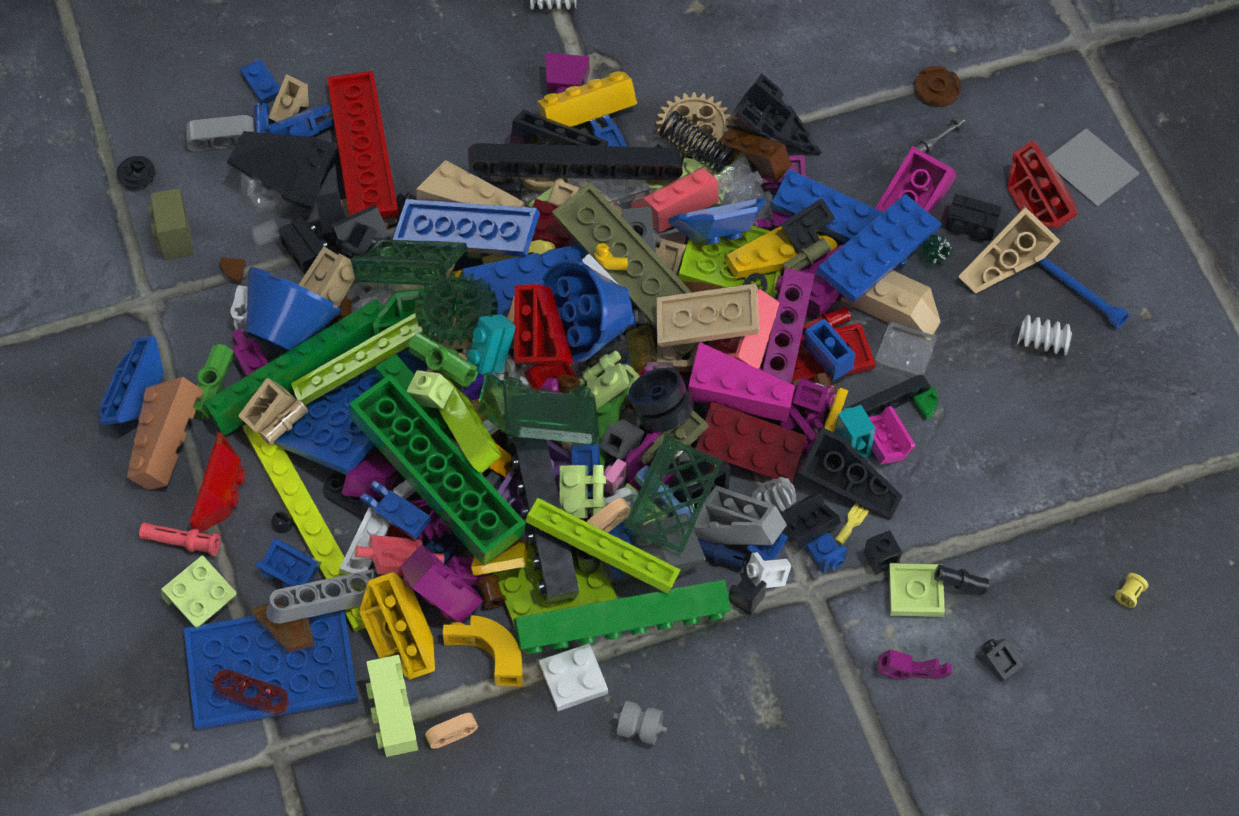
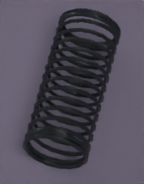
(671, 130)

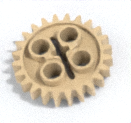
(702, 112)

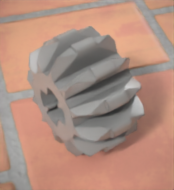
(776, 492)

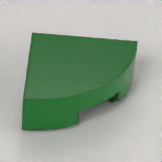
(926, 403)

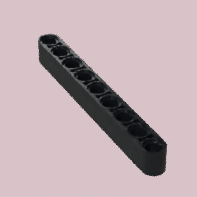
(574, 161)

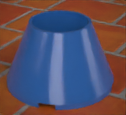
(284, 311)

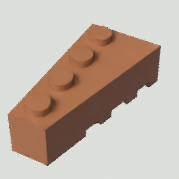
(161, 431)

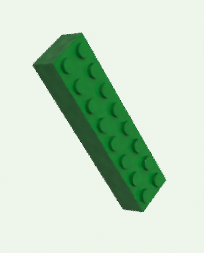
(437, 469)

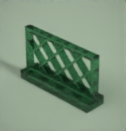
(407, 261)
(651, 486)

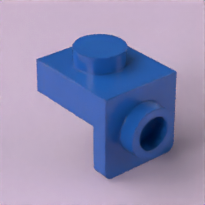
(770, 552)

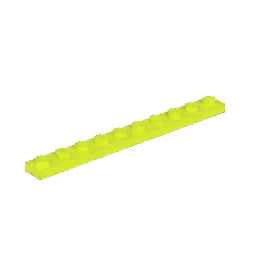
(303, 512)

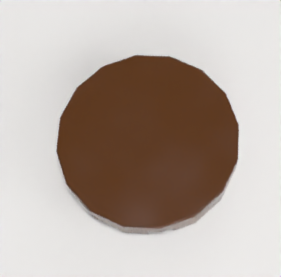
(937, 86)

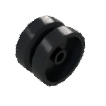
(661, 399)

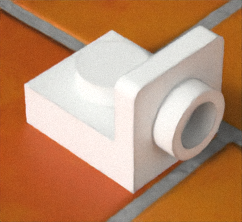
(772, 571)

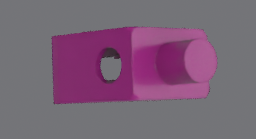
(565, 71)

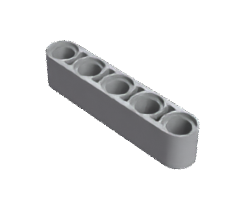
(316, 593)

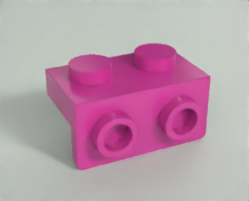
(891, 438)

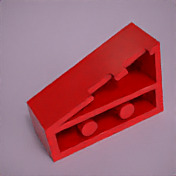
(539, 329)

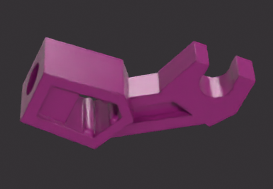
(900, 666)

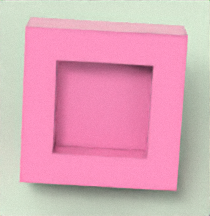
(615, 476)

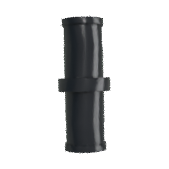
(961, 579)

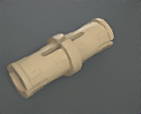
(283, 422)

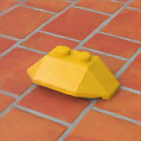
(398, 624)

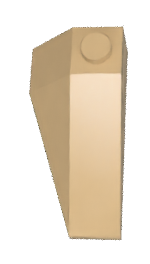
(1012, 250)

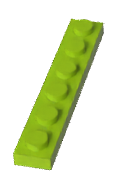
(356, 360)
(602, 545)

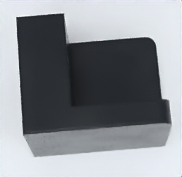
(747, 595)

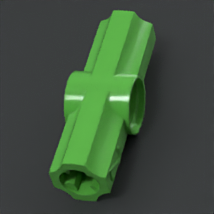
(442, 359)
(215, 369)

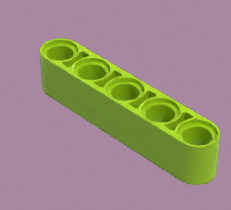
(469, 429)

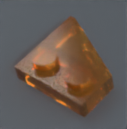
(291, 635)

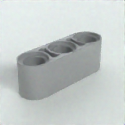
(217, 132)

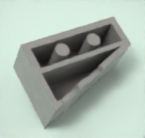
(738, 519)

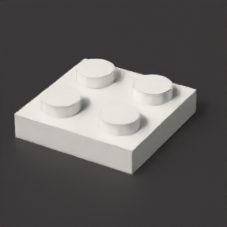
(573, 677)

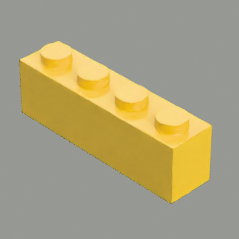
(590, 100)

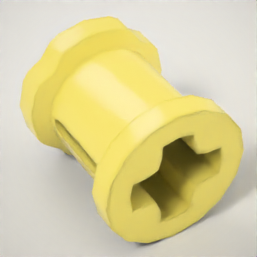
(1131, 590)

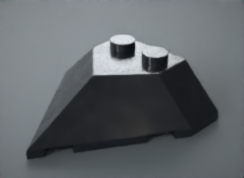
(767, 116)

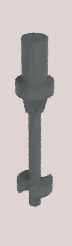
(926, 145)

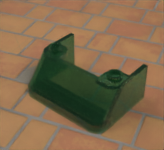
(539, 412)

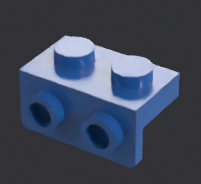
(288, 564)

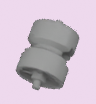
(635, 721)

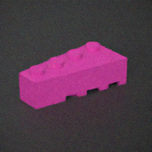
(738, 385)

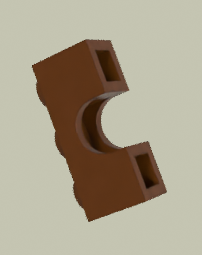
(767, 155)

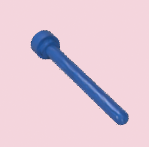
(1116, 315)

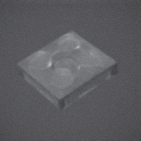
(905, 350)

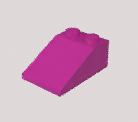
(921, 179)

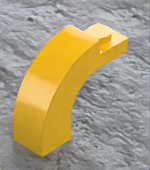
(495, 640)

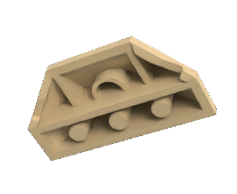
(901, 302)

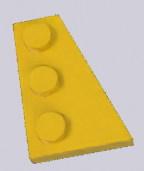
(761, 255)

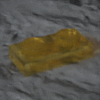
(641, 347)

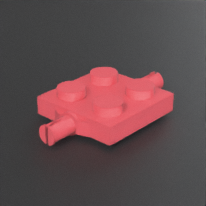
(390, 552)

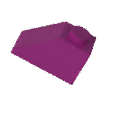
(372, 469)

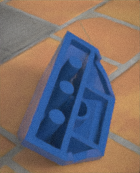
(719, 221)
(136, 371)

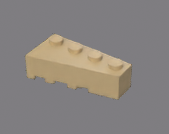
(454, 184)

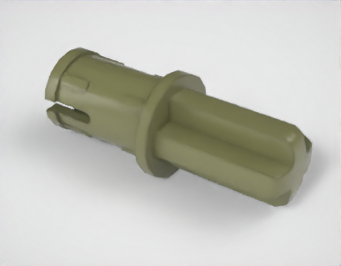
(808, 255)

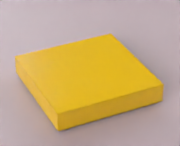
(511, 558)

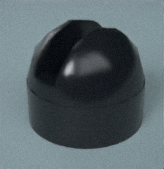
(280, 525)

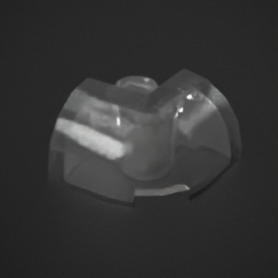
(261, 198)

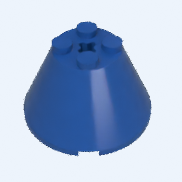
(589, 306)

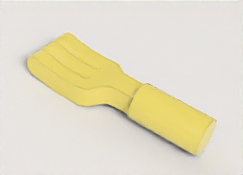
(854, 518)

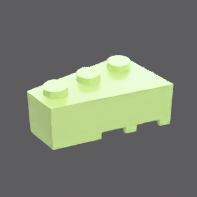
(391, 707)

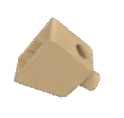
(266, 405)

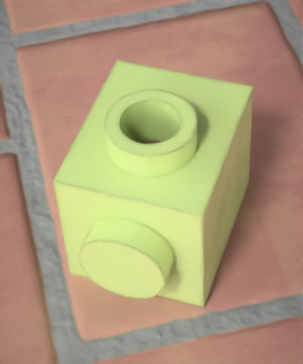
(430, 389)

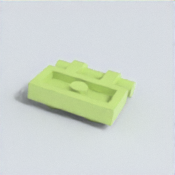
(608, 384)
(574, 489)

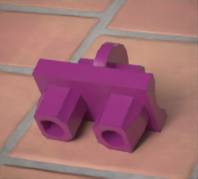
(795, 421)

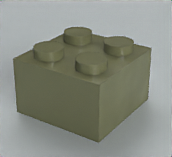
(170, 224)

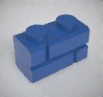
(829, 349)

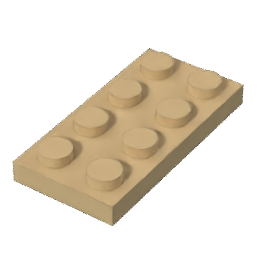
(707, 315)

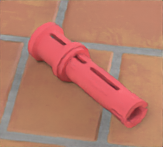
(191, 540)

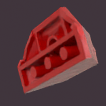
(1039, 187)
(219, 486)

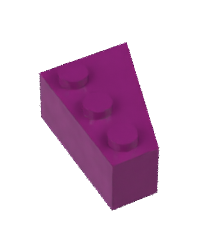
(822, 293)
(439, 585)

